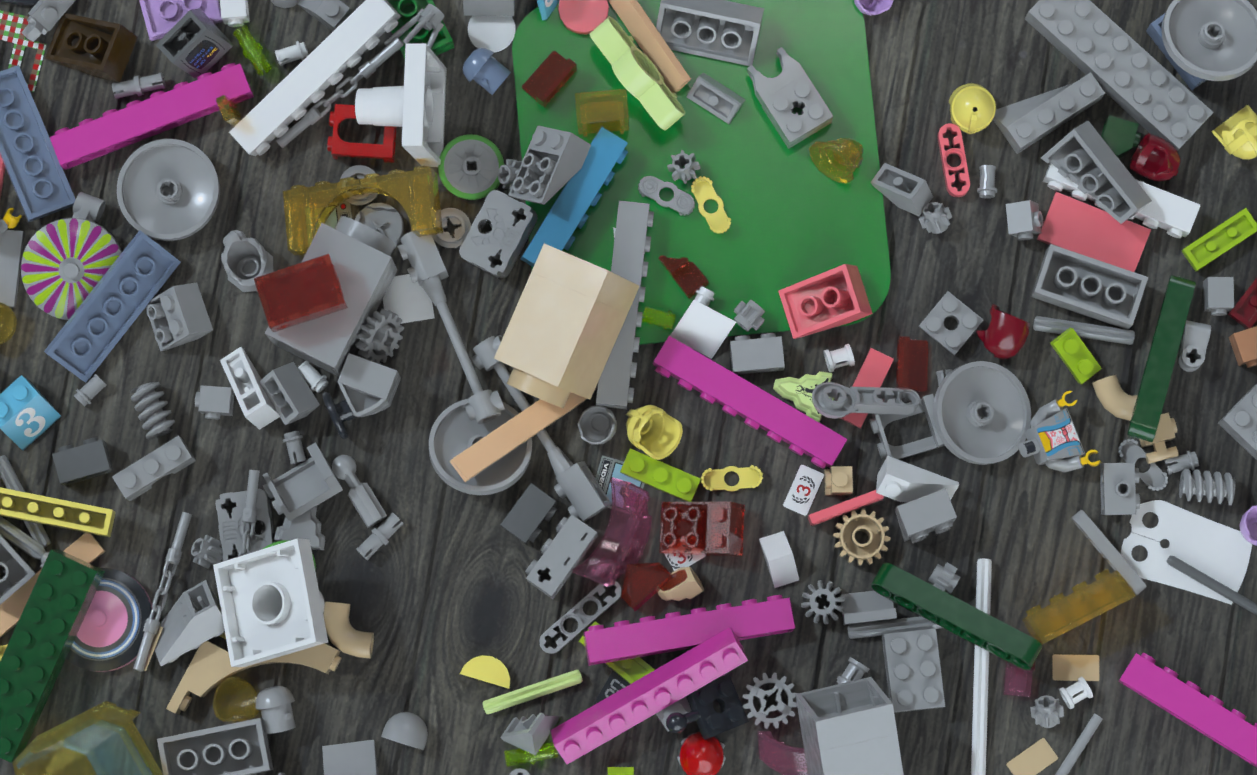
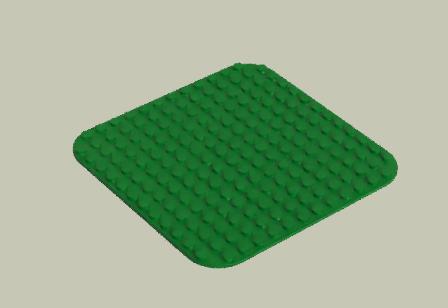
(781, 208)

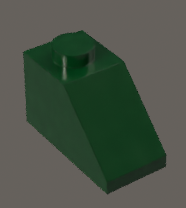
(1120, 135)

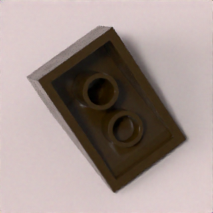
(92, 46)

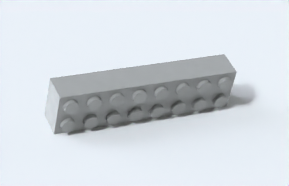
(1120, 68)

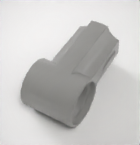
(88, 207)

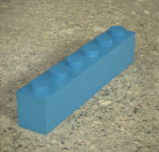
(578, 195)

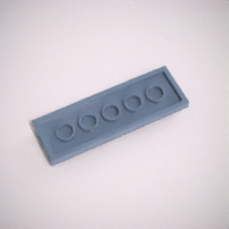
(29, 151)
(112, 306)

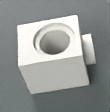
(234, 12)

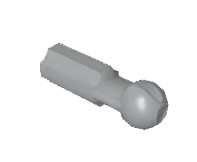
(359, 493)

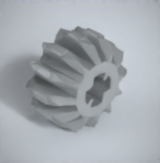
(815, 606)

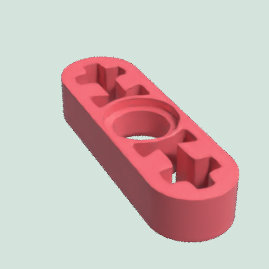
(944, 143)

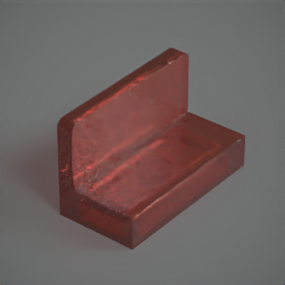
(549, 78)
(912, 364)

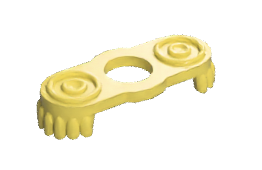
(704, 191)
(748, 478)

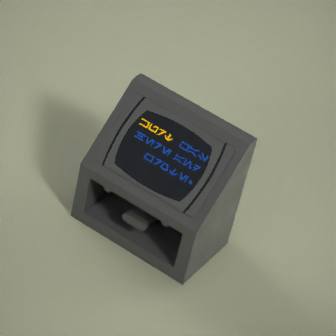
(195, 43)

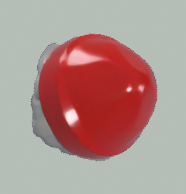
(701, 755)

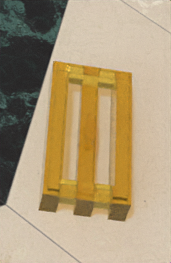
(228, 110)

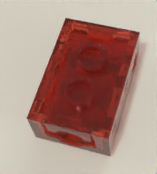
(300, 293)

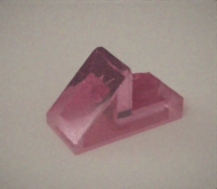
(1018, 680)

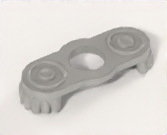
(681, 202)
(1154, 477)

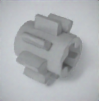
(678, 163)
(508, 172)
(935, 217)
(749, 315)
(207, 551)
(944, 577)
(1047, 711)

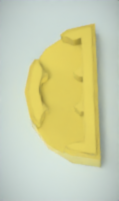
(487, 670)

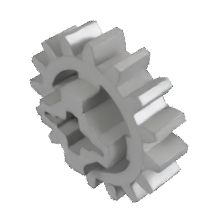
(380, 336)
(780, 707)

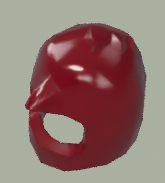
(1155, 158)
(1005, 333)

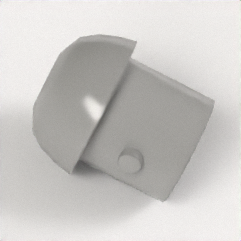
(276, 709)

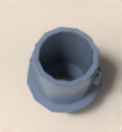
(485, 70)

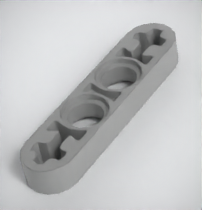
(1108, 551)
(582, 619)

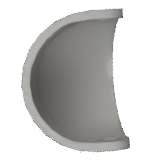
(406, 729)

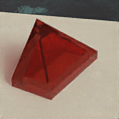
(643, 582)

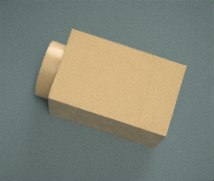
(564, 327)

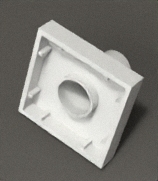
(414, 107)
(270, 603)

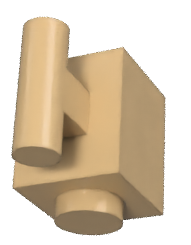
(1165, 432)

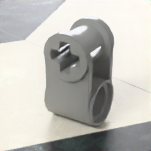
(1195, 342)

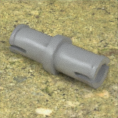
(138, 85)
(379, 536)

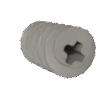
(152, 410)
(1207, 486)

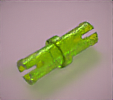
(252, 50)
(520, 756)

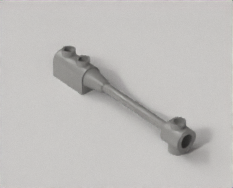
(429, 271)
(573, 479)

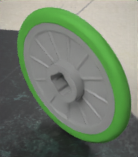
(470, 150)

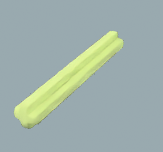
(532, 691)

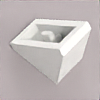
(779, 559)

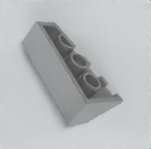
(1040, 115)
(1098, 171)

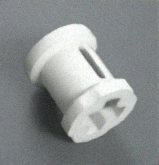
(839, 358)
(1076, 692)

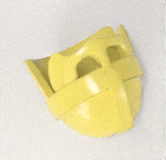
(962, 104)
(1239, 134)
(653, 431)

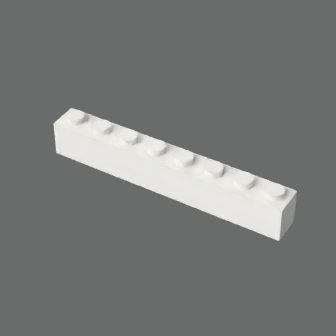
(314, 75)

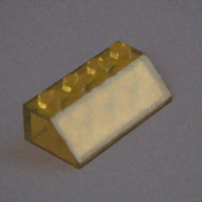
(1077, 608)

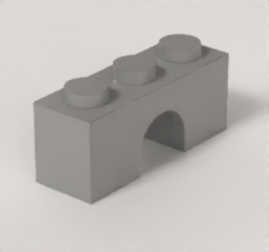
(143, 473)

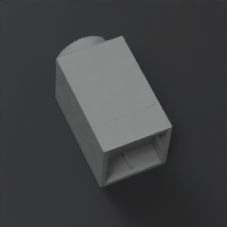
(364, 273)
(849, 730)

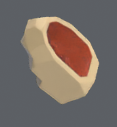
(682, 585)

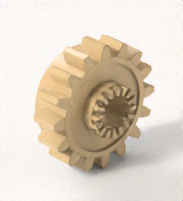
(864, 523)

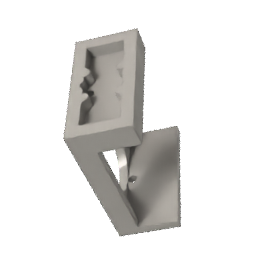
(879, 422)

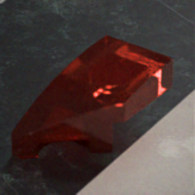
(685, 274)

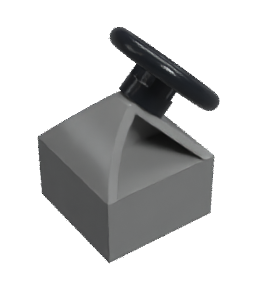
(366, 388)

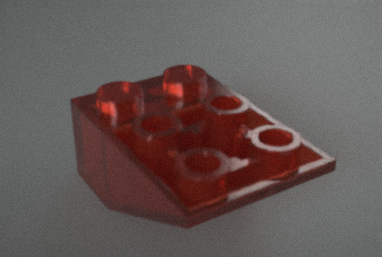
(702, 528)

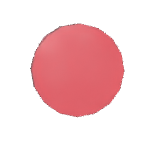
(583, 15)

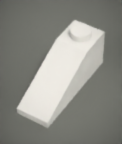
(247, 389)
(907, 482)

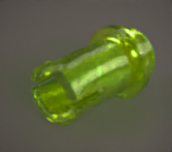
(659, 317)

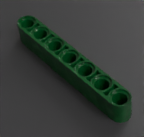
(1161, 358)
(956, 616)

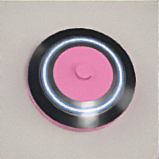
(112, 624)

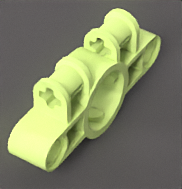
(637, 73)

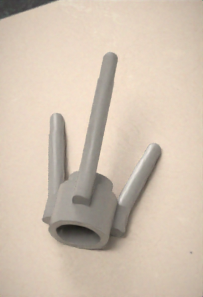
(427, 18)

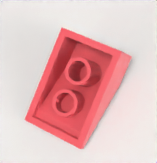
(825, 301)

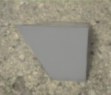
(529, 733)

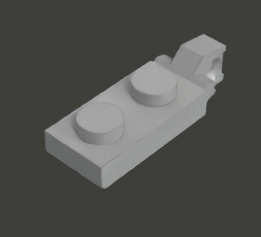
(44, 17)

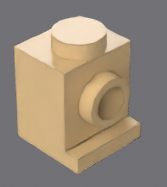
(839, 480)

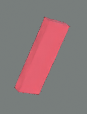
(870, 375)
(844, 507)

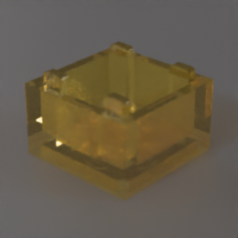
(602, 109)

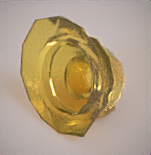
(837, 158)

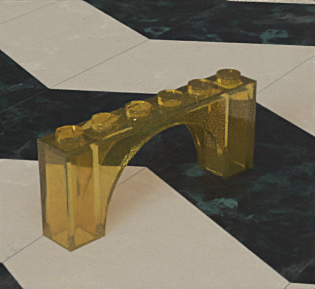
(310, 206)

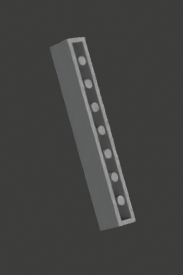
(628, 263)

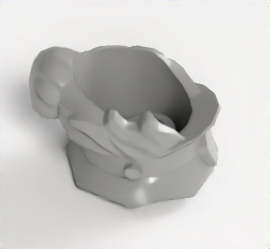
(245, 260)

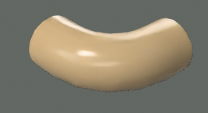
(1114, 398)
(343, 634)

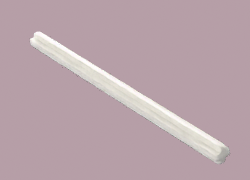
(981, 674)

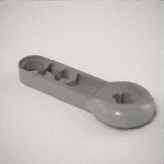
(862, 400)

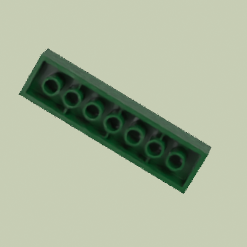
(42, 645)

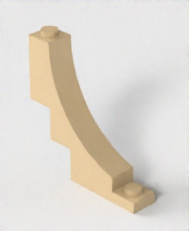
(212, 666)

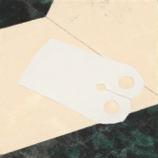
(1193, 539)

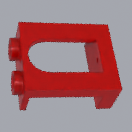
(341, 148)

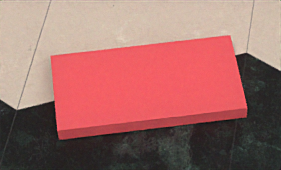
(1093, 233)

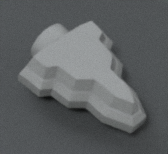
(303, 527)

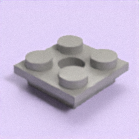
(951, 307)

